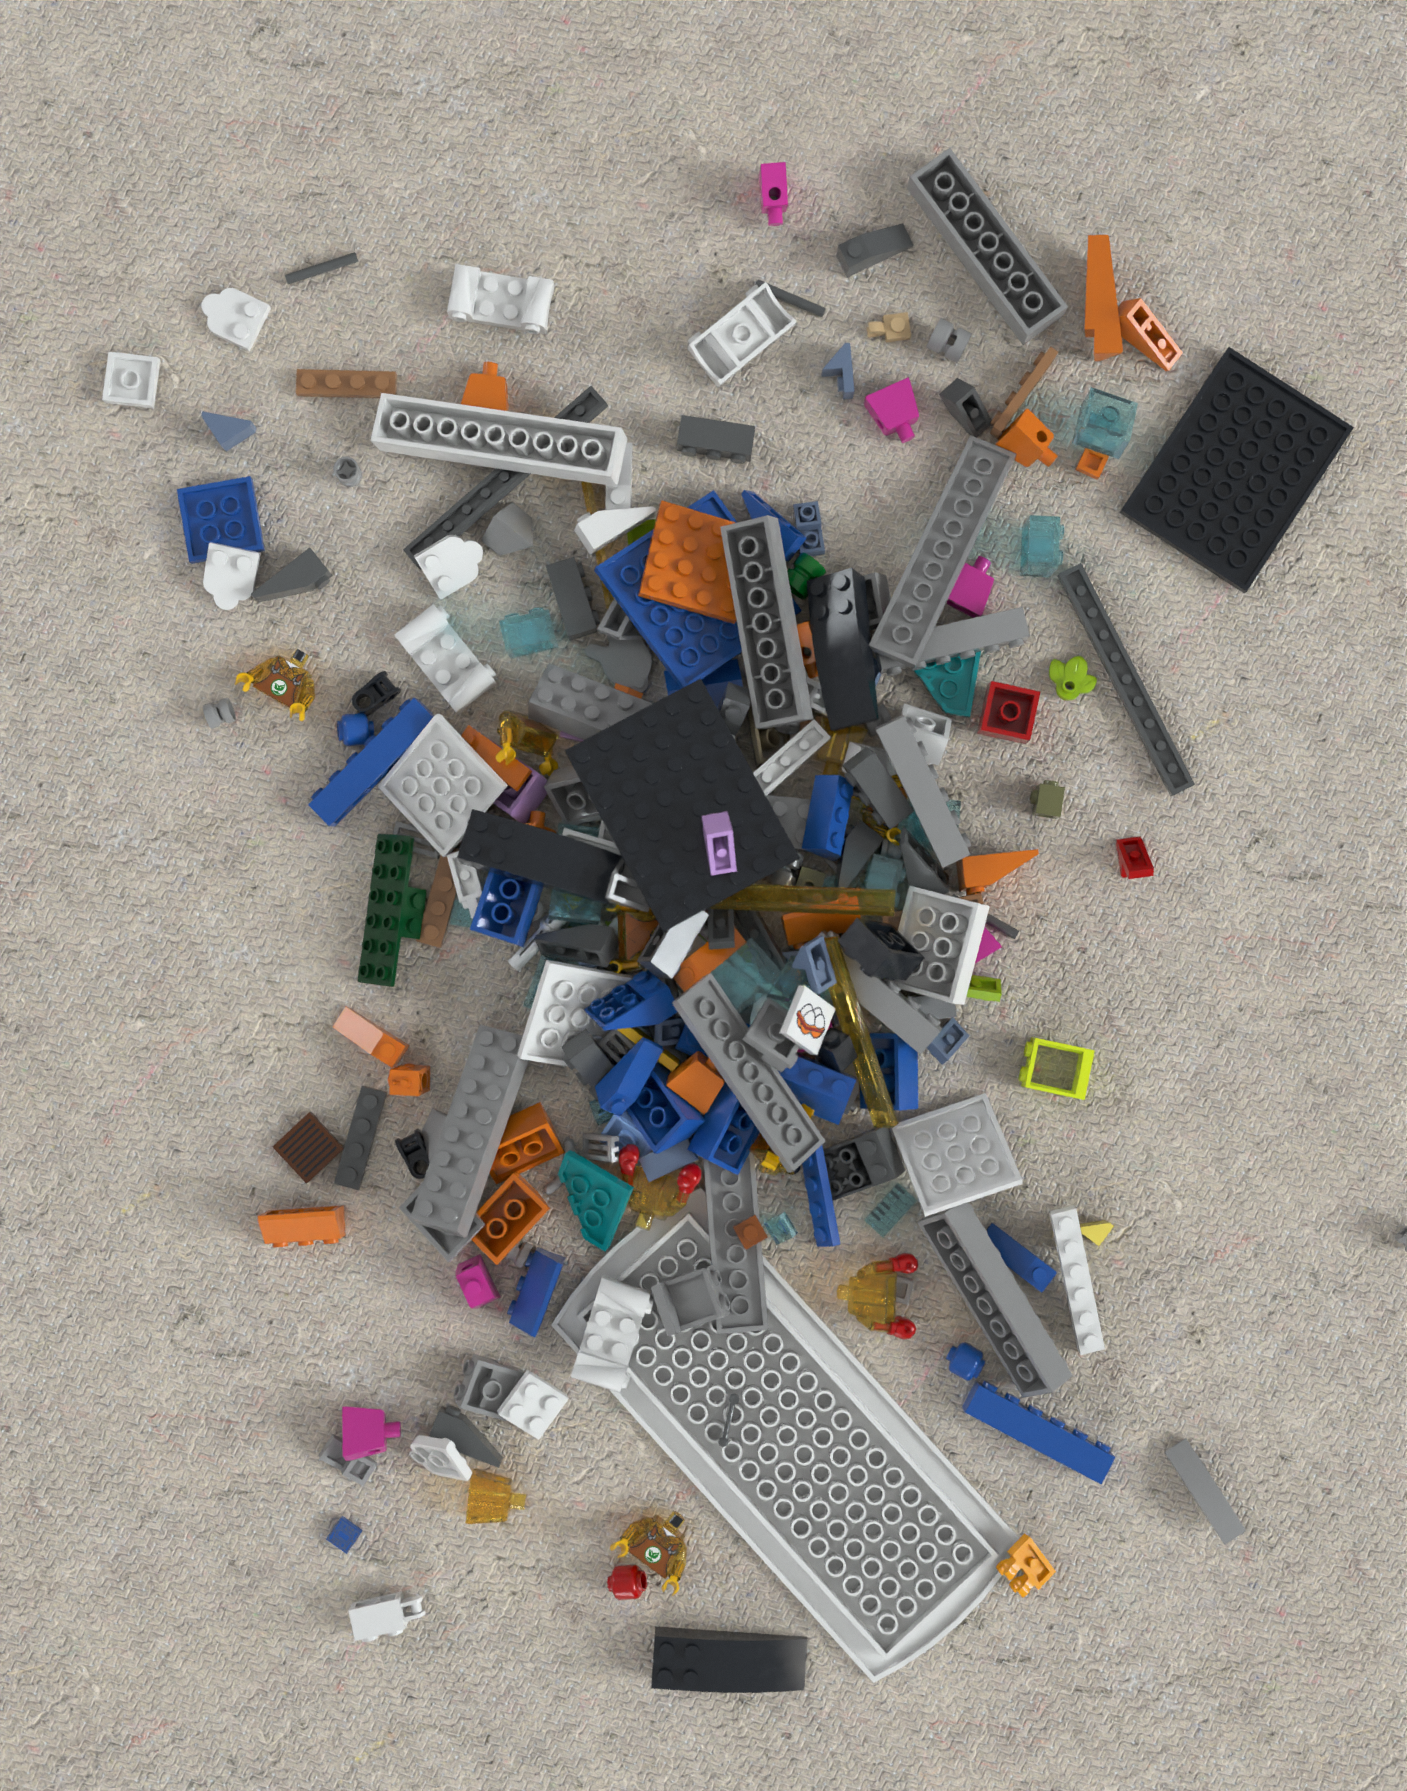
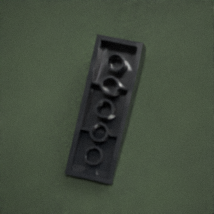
(842, 648)
(537, 856)
(727, 1661)

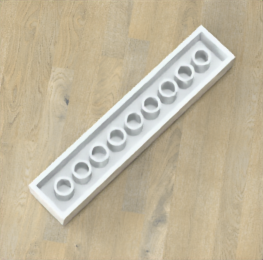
(499, 439)

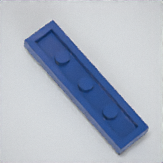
(820, 1200)

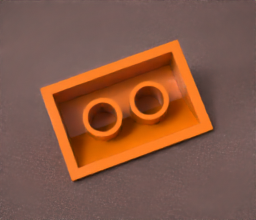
(804, 927)
(526, 1143)
(509, 1217)
(303, 1225)

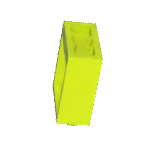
(1081, 1075)

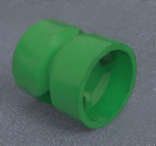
(804, 569)

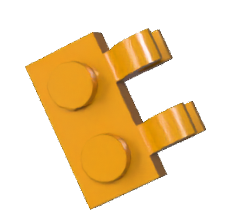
(1031, 1561)

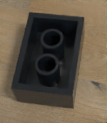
(880, 950)

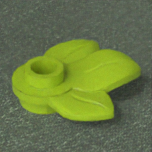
(1072, 674)

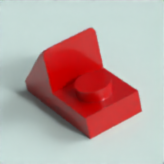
(1133, 858)

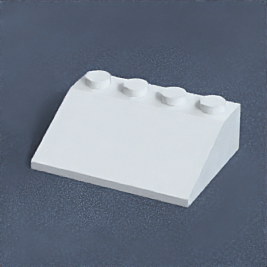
(948, 937)

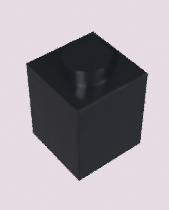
(837, 1050)

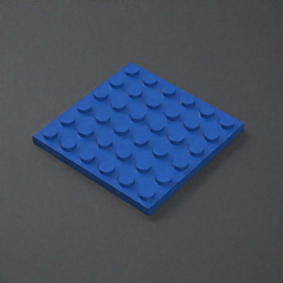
(683, 640)

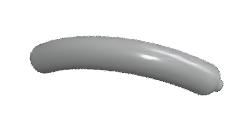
(556, 1183)

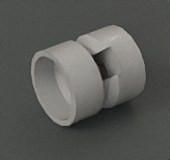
(941, 335)

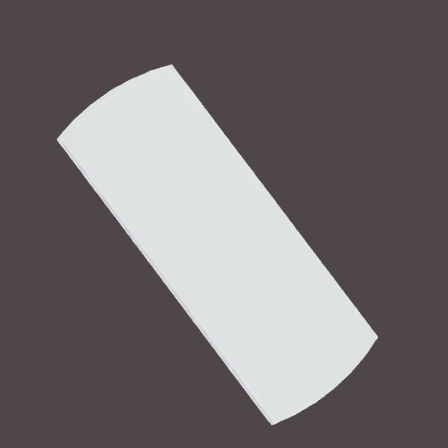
(817, 1456)

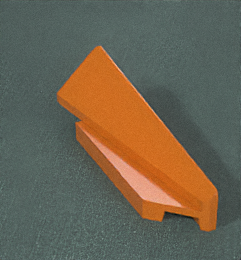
(1101, 300)

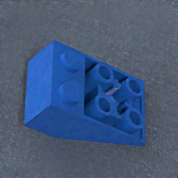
(634, 1004)

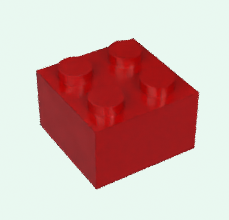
(1008, 712)

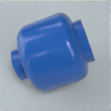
(354, 729)
(965, 1361)

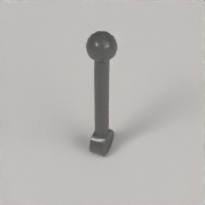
(734, 1399)

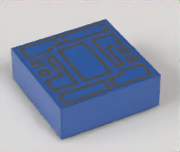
(344, 1534)

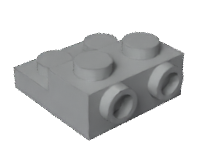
(766, 1036)
(485, 1385)

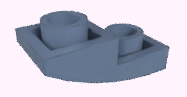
(809, 524)
(668, 1160)

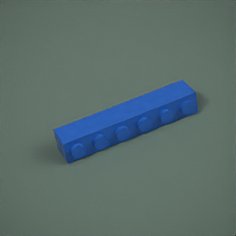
(371, 764)
(1039, 1432)

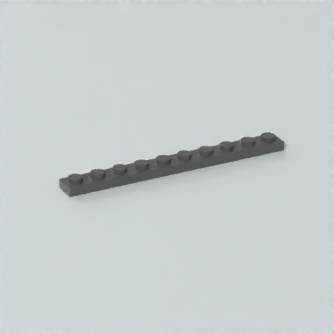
(496, 484)
(1125, 679)

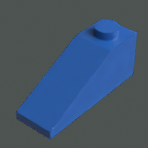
(791, 537)
(627, 1078)
(1020, 1259)

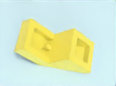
(1096, 1230)

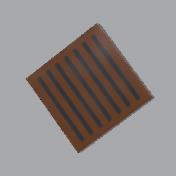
(308, 1147)

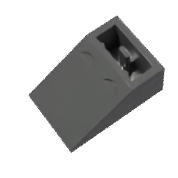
(862, 1162)

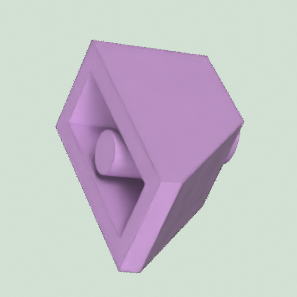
(719, 843)

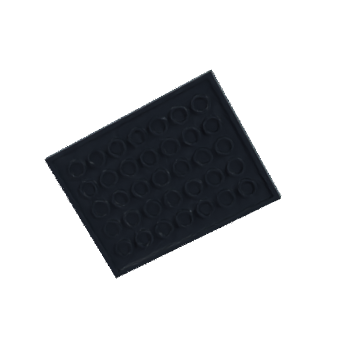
(1236, 470)
(656, 782)

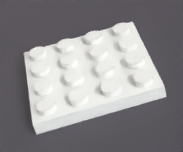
(441, 784)
(560, 1013)
(956, 1154)

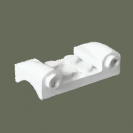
(500, 300)
(740, 334)
(446, 658)
(611, 1334)

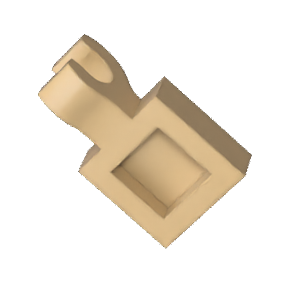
(894, 327)

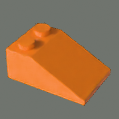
(981, 871)

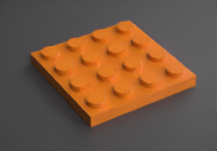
(688, 563)

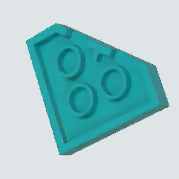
(952, 684)
(594, 1197)

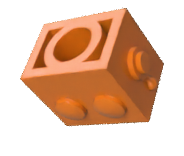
(409, 1080)

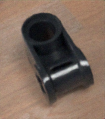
(376, 693)
(414, 1152)

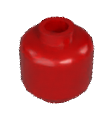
(627, 1582)

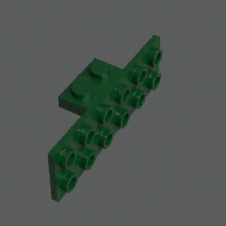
(391, 911)

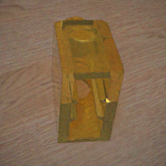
(835, 750)
(491, 1498)

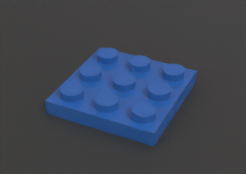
(220, 514)

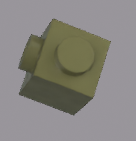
(1047, 799)
(810, 877)

